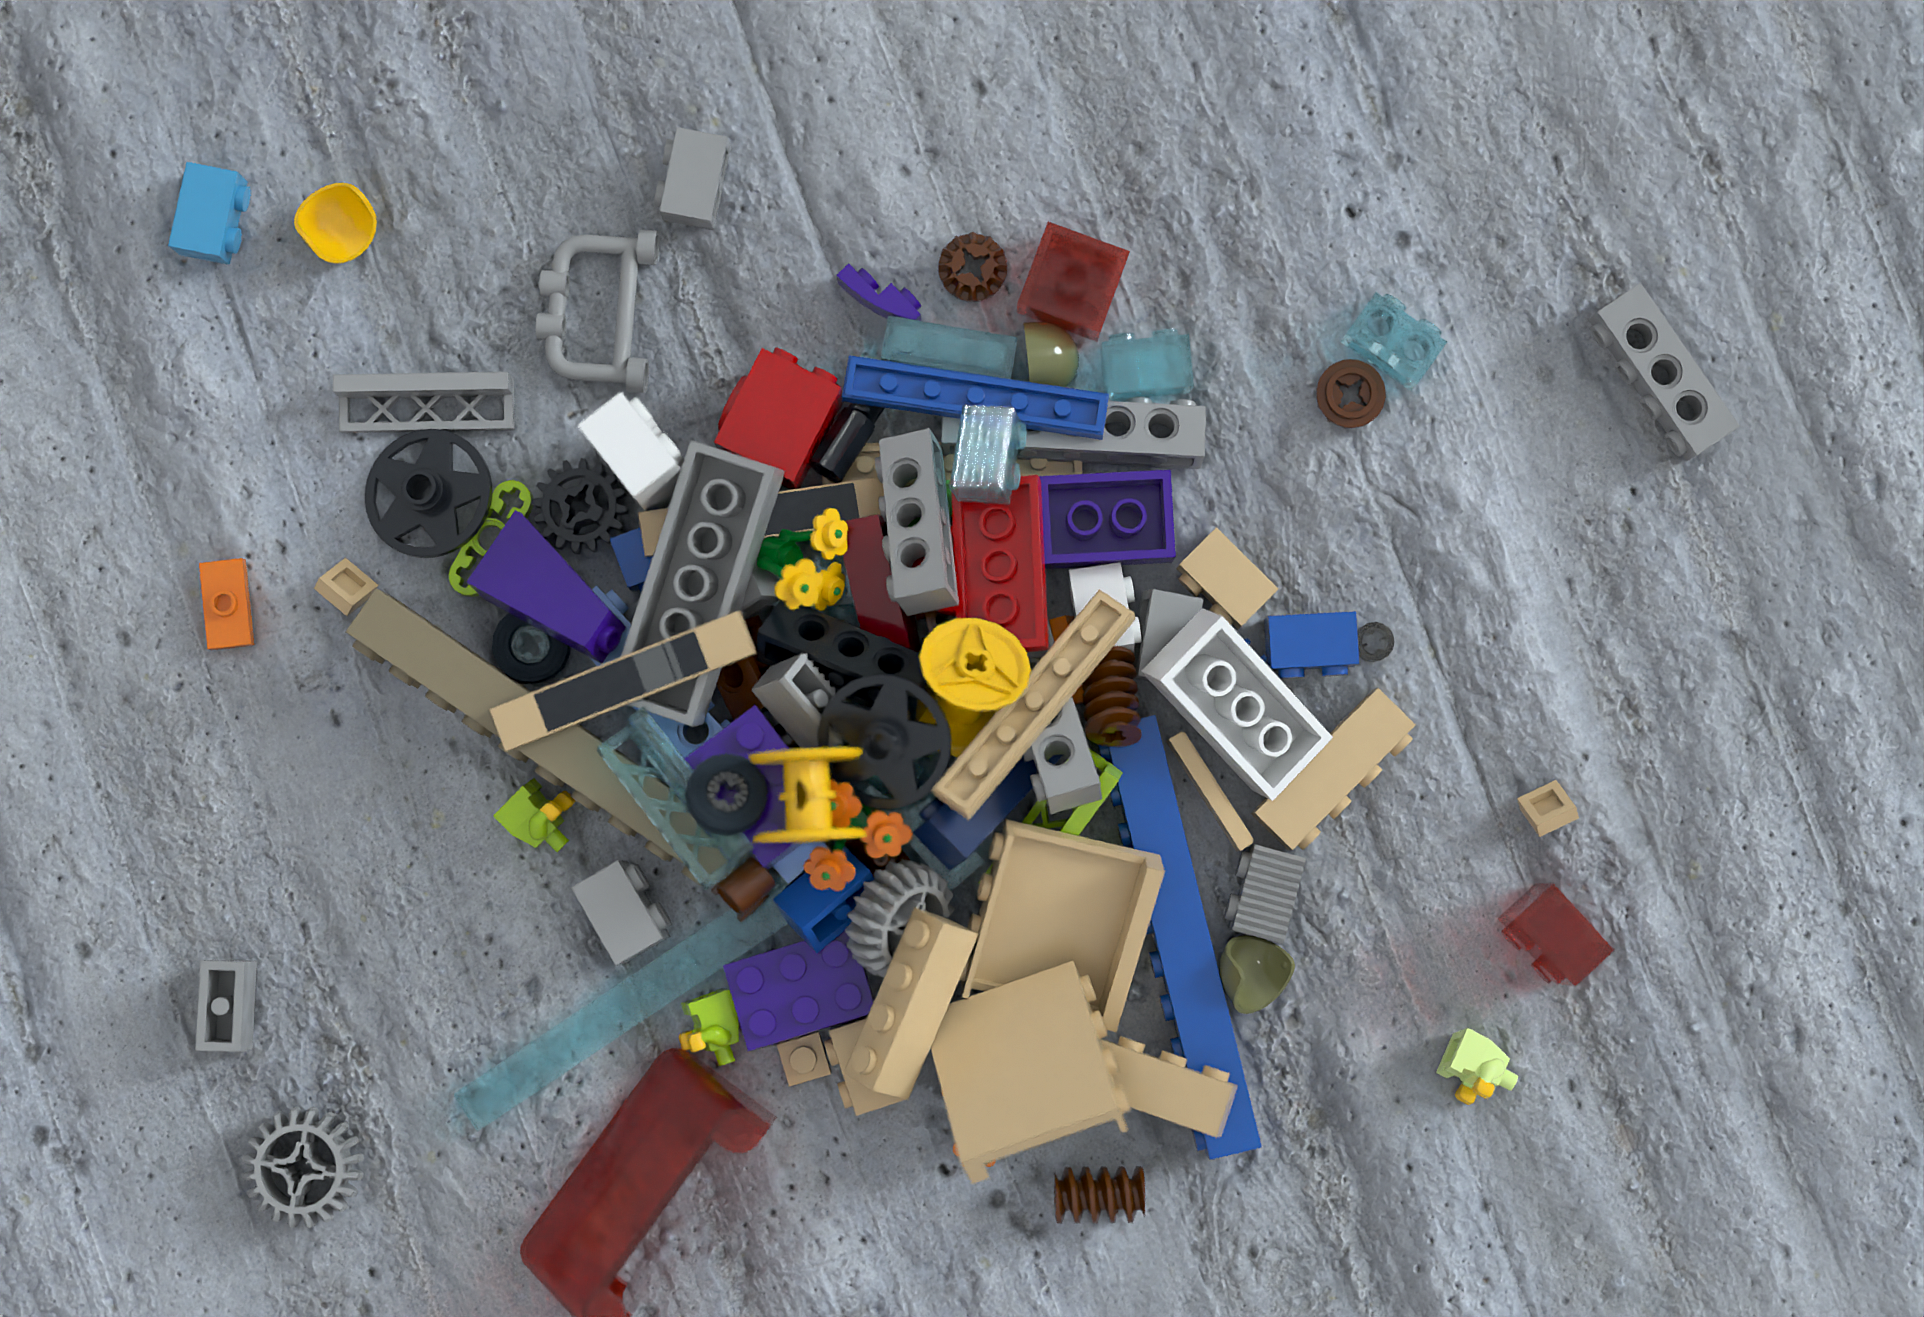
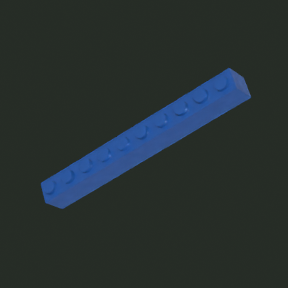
(1181, 932)

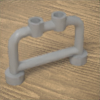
(556, 286)

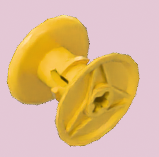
(974, 673)
(807, 794)

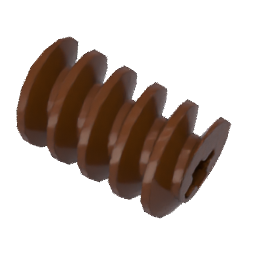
(1112, 700)
(1099, 1194)

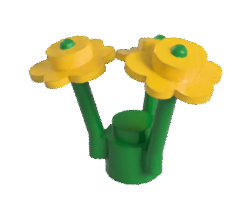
(798, 578)

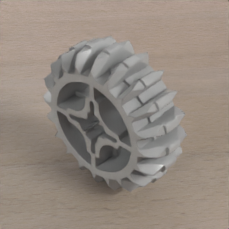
(886, 909)
(298, 1185)

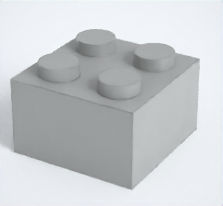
(622, 911)

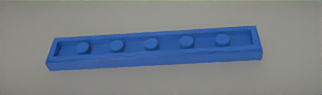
(946, 391)

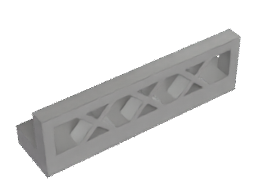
(421, 386)

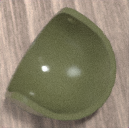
(1050, 354)
(1254, 972)

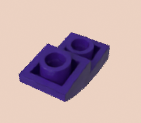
(888, 303)

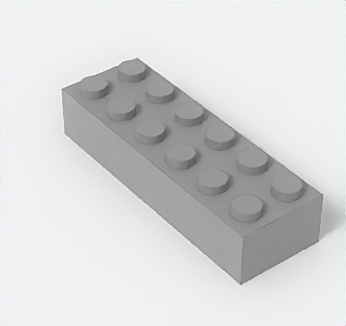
(702, 563)

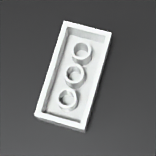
(635, 450)
(1237, 704)

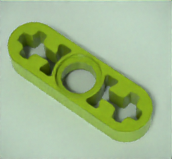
(467, 562)

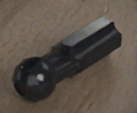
(845, 441)

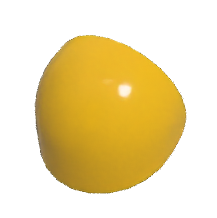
(336, 222)

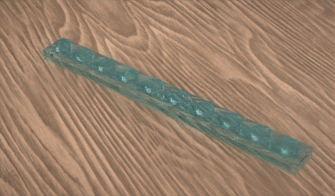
(617, 1011)

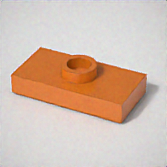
(226, 604)

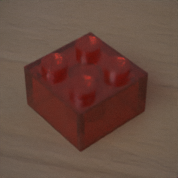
(1072, 281)
(1554, 935)

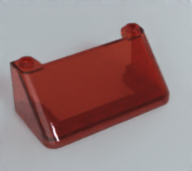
(633, 1178)

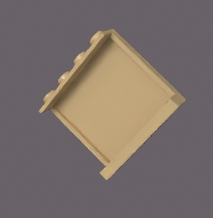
(1060, 903)
(1025, 1067)

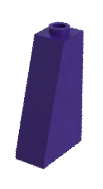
(541, 588)

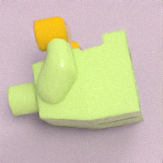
(1477, 1064)

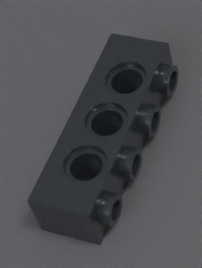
(838, 652)

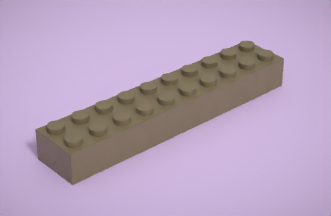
(473, 685)

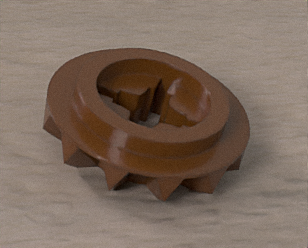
(967, 286)
(1371, 393)

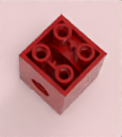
(779, 414)

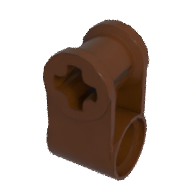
(745, 888)

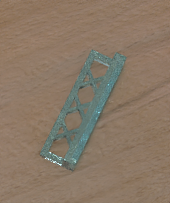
(675, 772)

